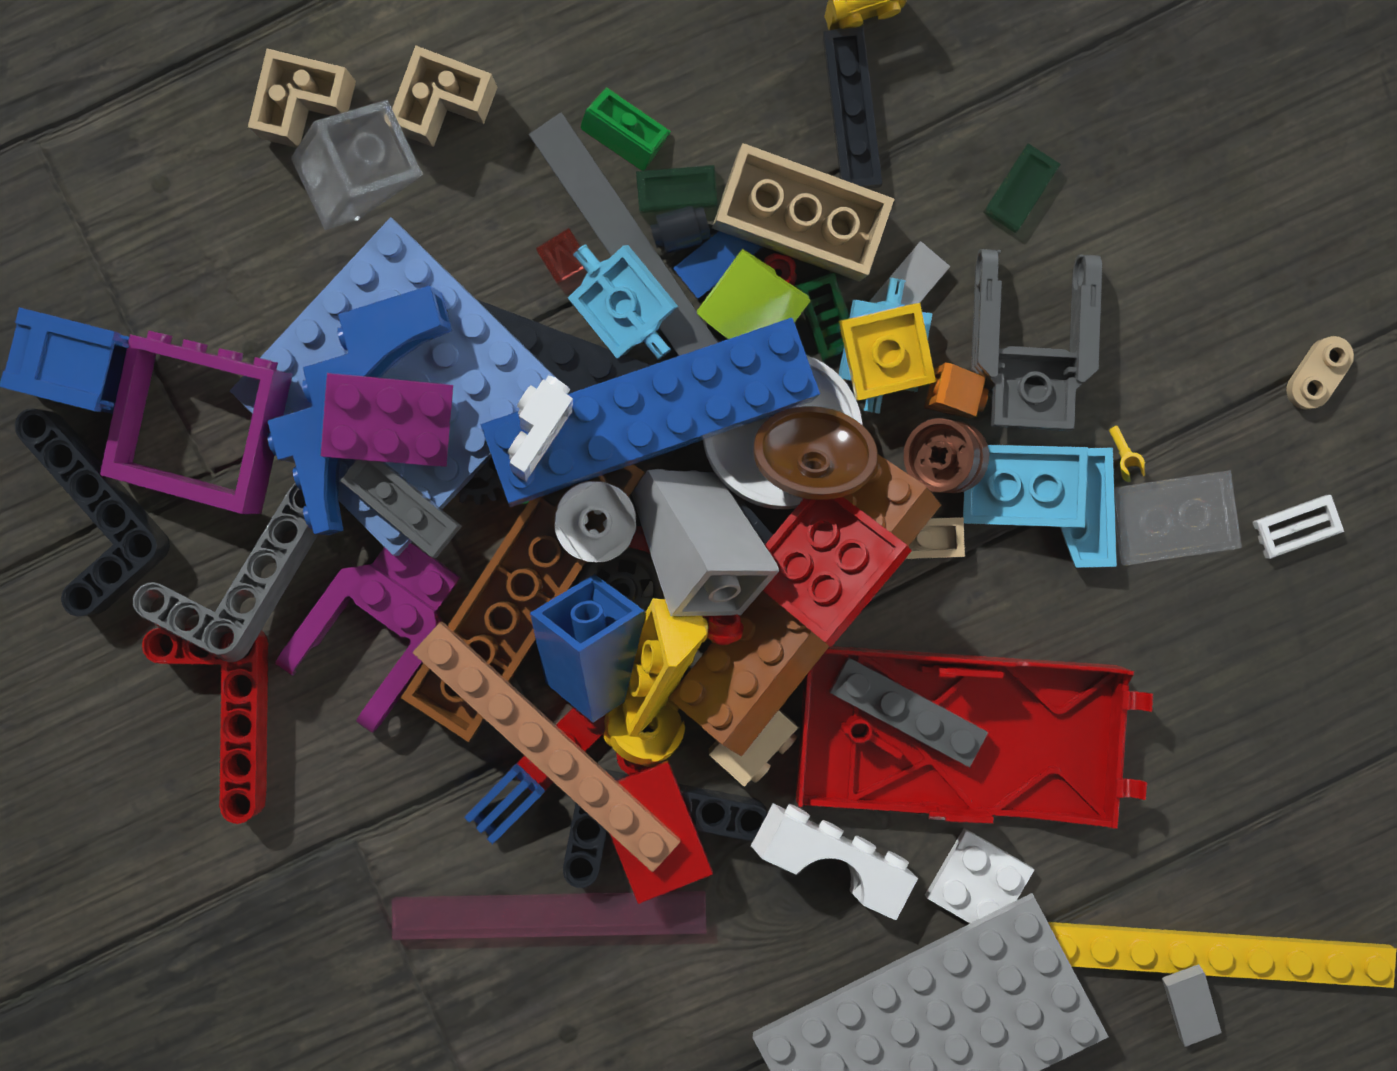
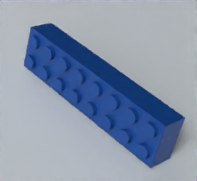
(662, 409)

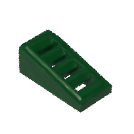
(834, 294)

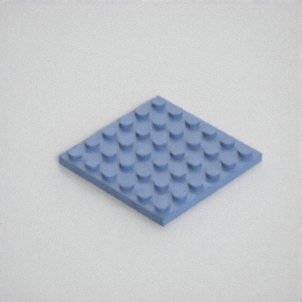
(477, 358)

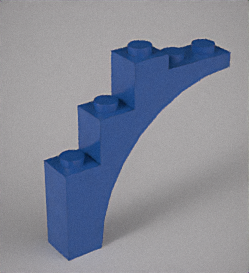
(375, 341)

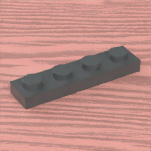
(908, 711)

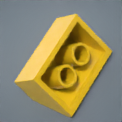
(661, 660)

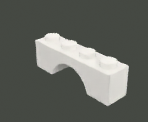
(794, 842)

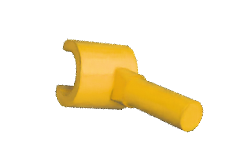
(1128, 458)

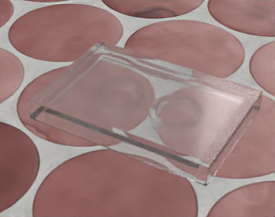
(1176, 518)

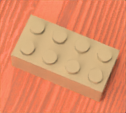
(802, 213)

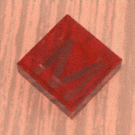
(559, 257)

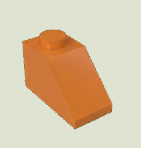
(956, 391)

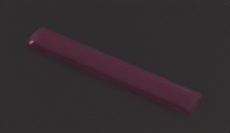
(547, 915)

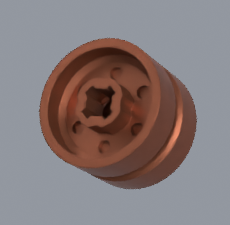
(965, 459)

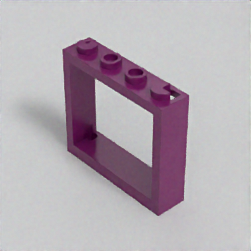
(129, 411)

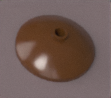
(815, 453)

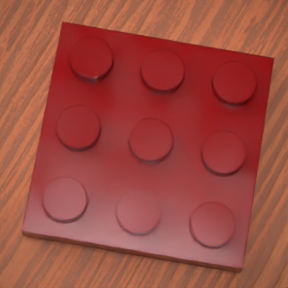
(831, 564)

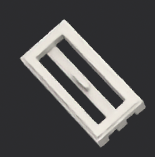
(1267, 537)

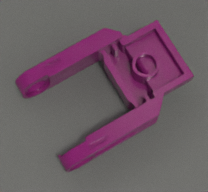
(396, 591)

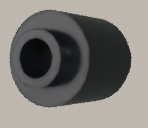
(680, 229)

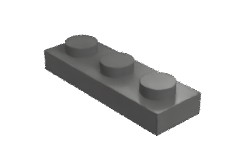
(402, 505)

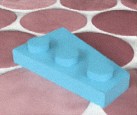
(1097, 541)

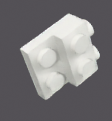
(541, 416)

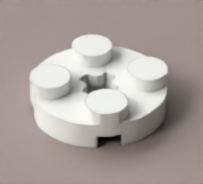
(591, 544)

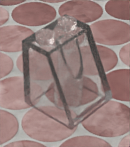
(354, 163)

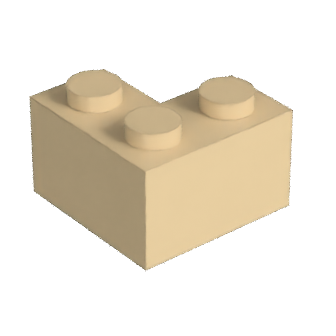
(439, 85)
(290, 89)

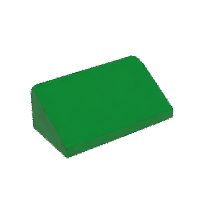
(624, 129)

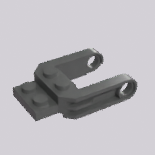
(1028, 383)

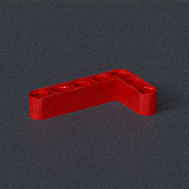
(233, 703)

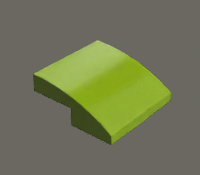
(750, 298)

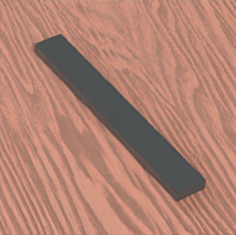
(615, 225)

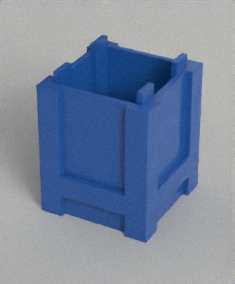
(65, 361)

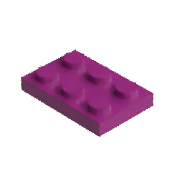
(386, 420)

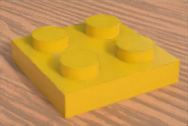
(887, 351)

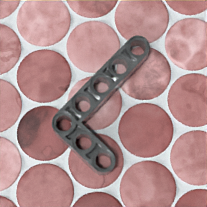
(247, 584)

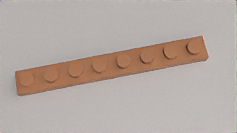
(546, 746)

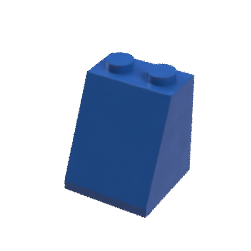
(589, 645)

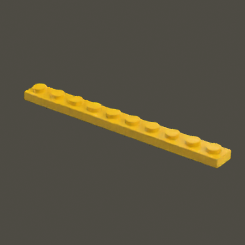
(1227, 954)

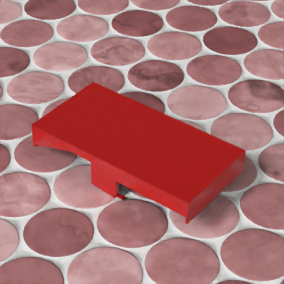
(1046, 755)

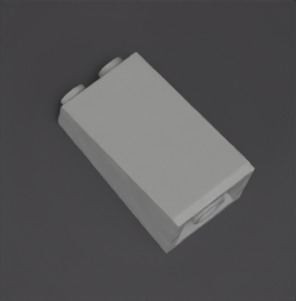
(701, 543)

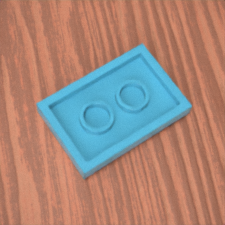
(1030, 487)

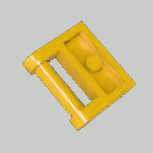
(852, 12)

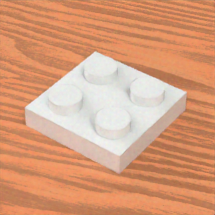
(977, 878)

